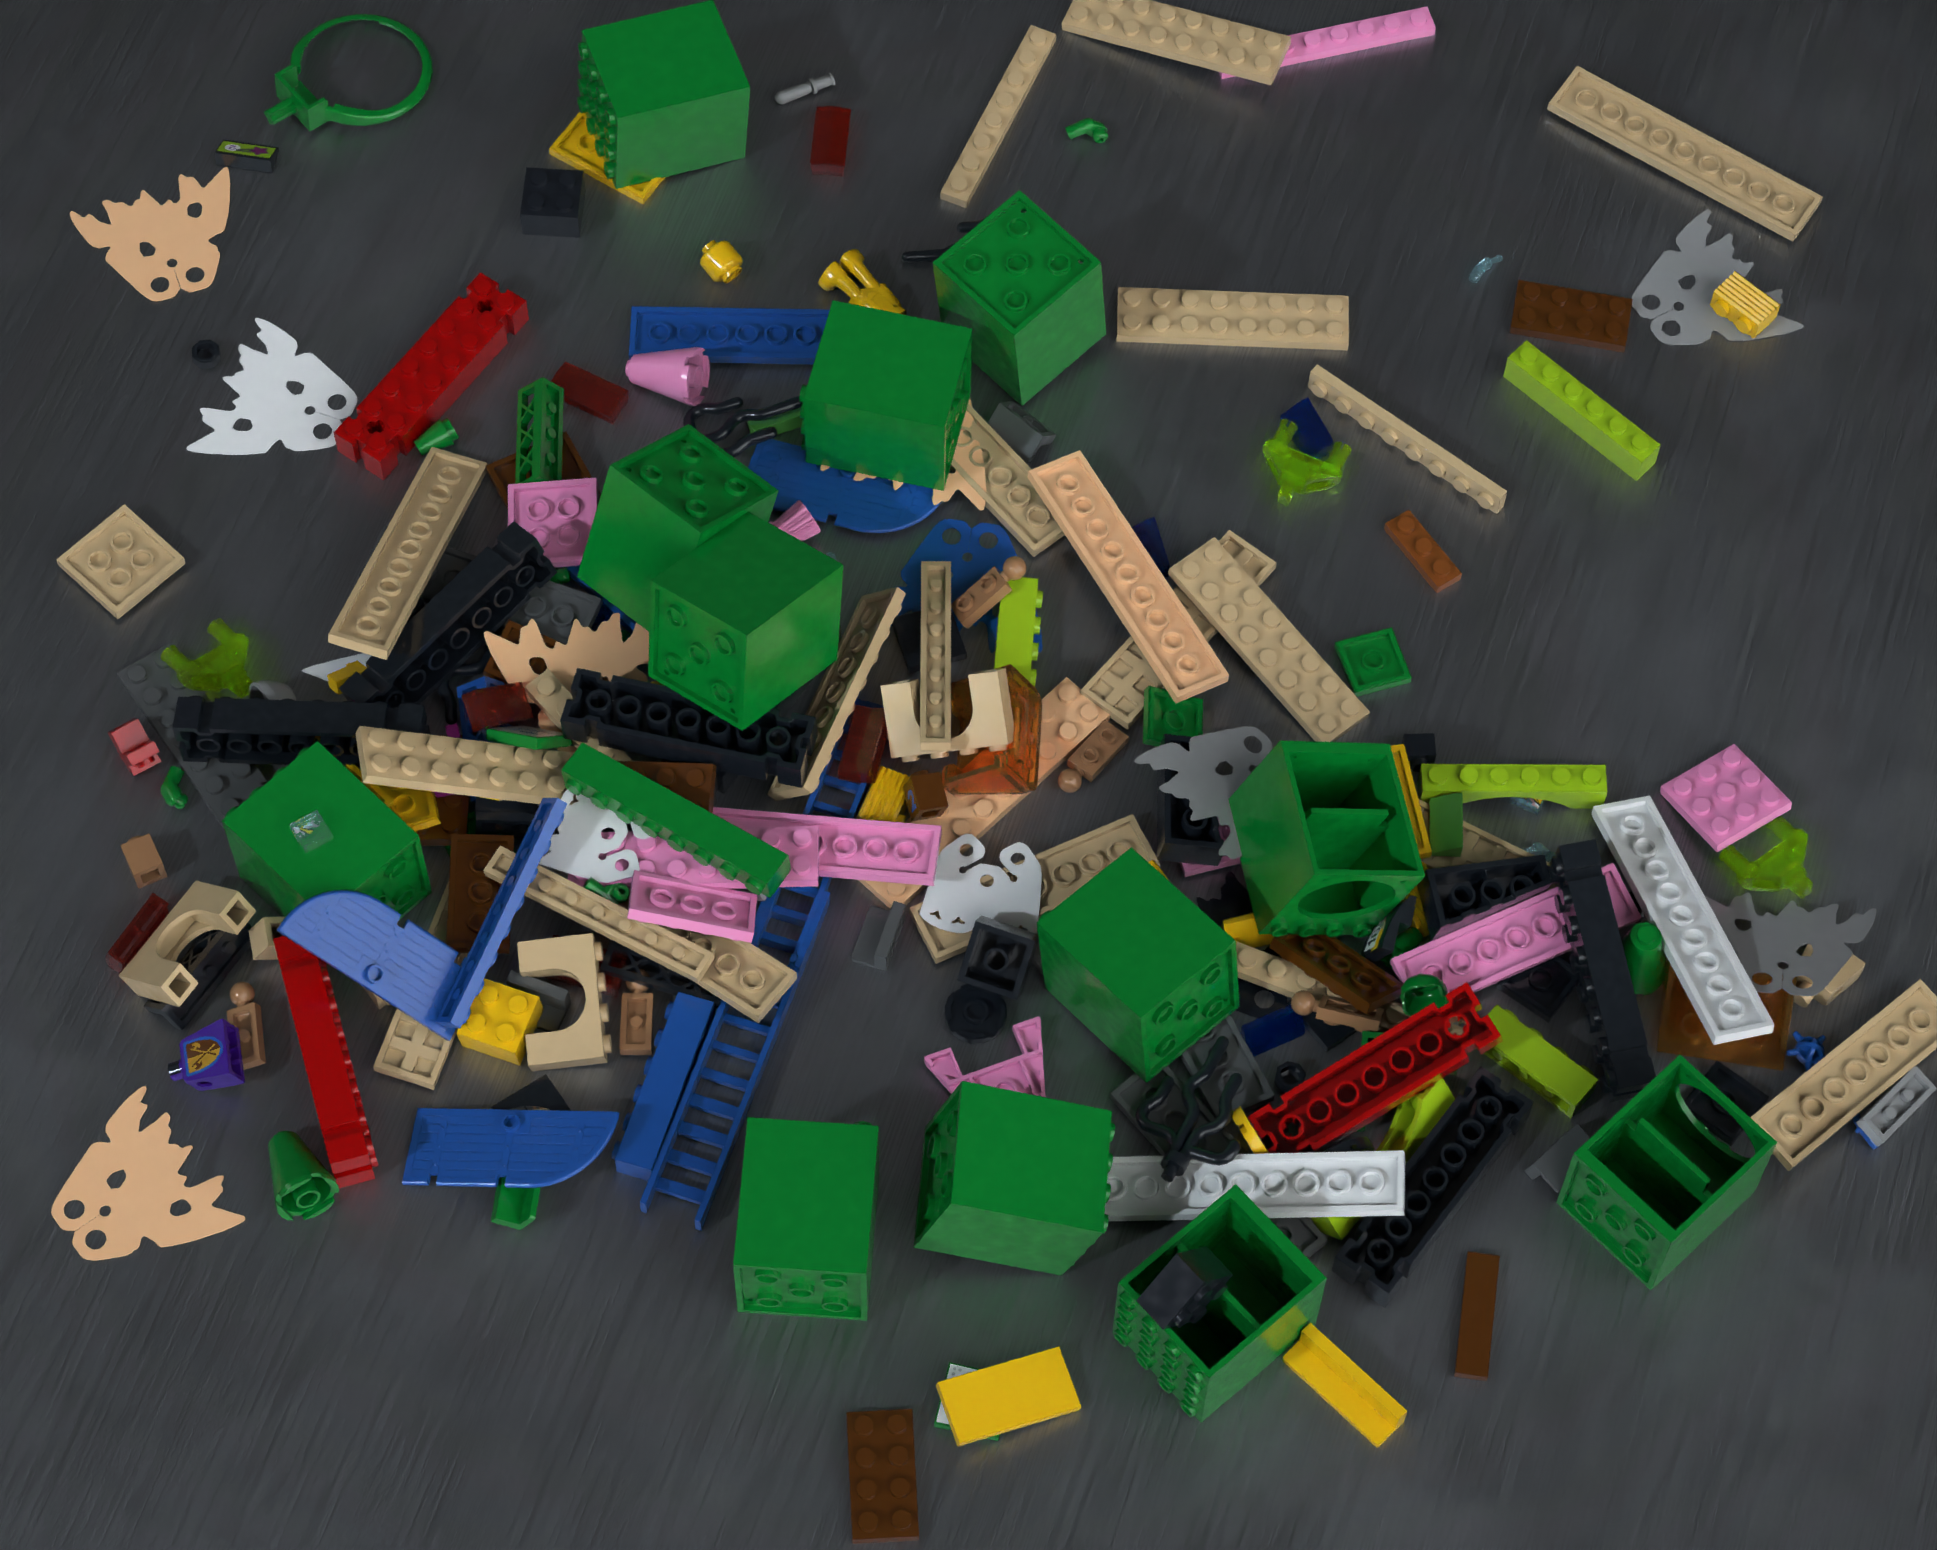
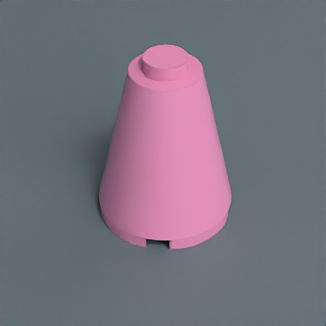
(672, 373)

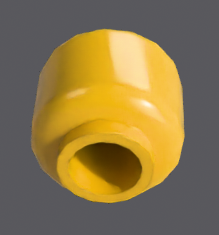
(721, 261)

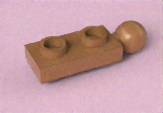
(987, 591)
(1092, 756)
(1336, 1011)
(636, 1019)
(248, 1020)

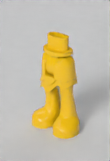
(875, 295)

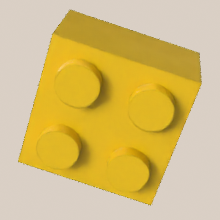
(500, 1022)

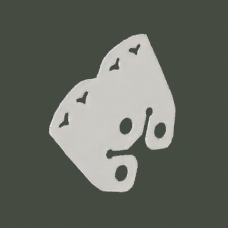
(580, 842)
(964, 896)

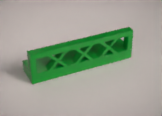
(544, 432)

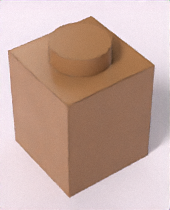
(143, 860)

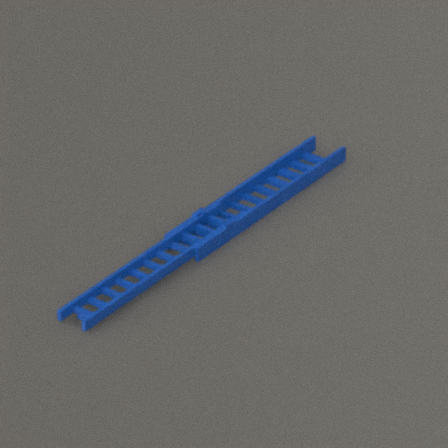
(800, 954)

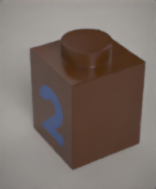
(925, 795)

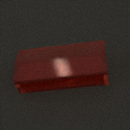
(830, 140)
(591, 392)
(863, 745)
(134, 931)

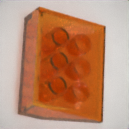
(1685, 1035)

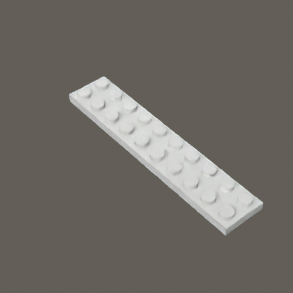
(1687, 923)
(1276, 1182)

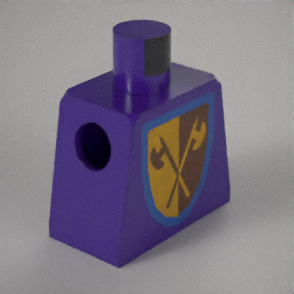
(210, 1058)

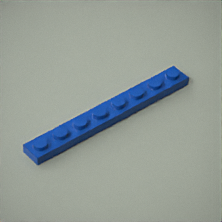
(497, 922)

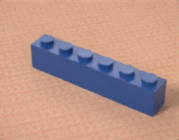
(664, 1084)

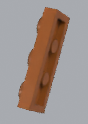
(1422, 551)

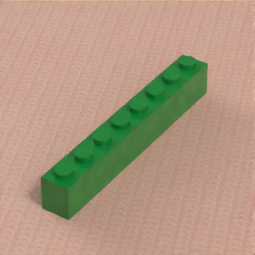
(676, 820)

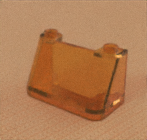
(1005, 770)

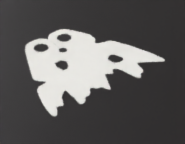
(270, 405)

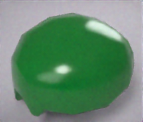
(1422, 991)

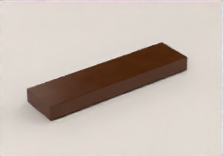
(1477, 1316)

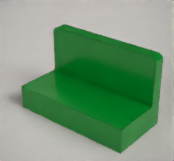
(514, 1205)

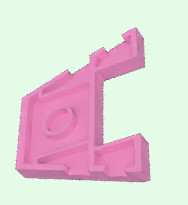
(1016, 1074)

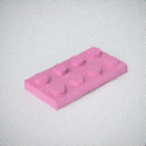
(692, 906)

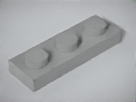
(1896, 1106)

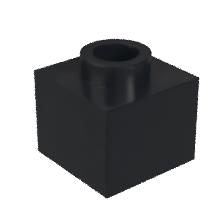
(1420, 749)

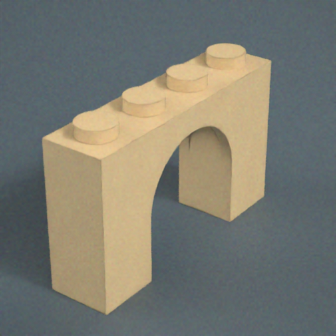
(989, 727)
(202, 908)
(585, 1039)

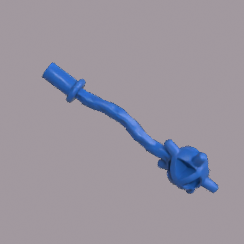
(1809, 1052)

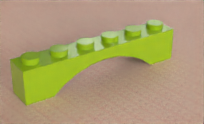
(1560, 783)
(1407, 1131)

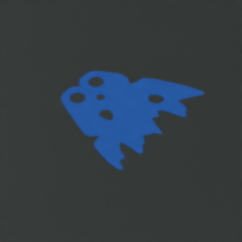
(964, 573)

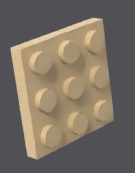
(121, 561)

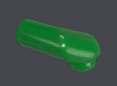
(1089, 127)
(170, 788)

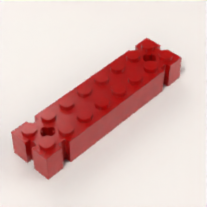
(431, 375)
(327, 1064)
(1378, 1076)

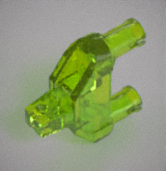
(1299, 471)
(217, 668)
(1778, 867)

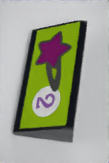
(246, 156)

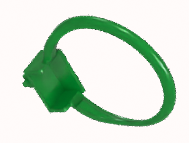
(313, 112)

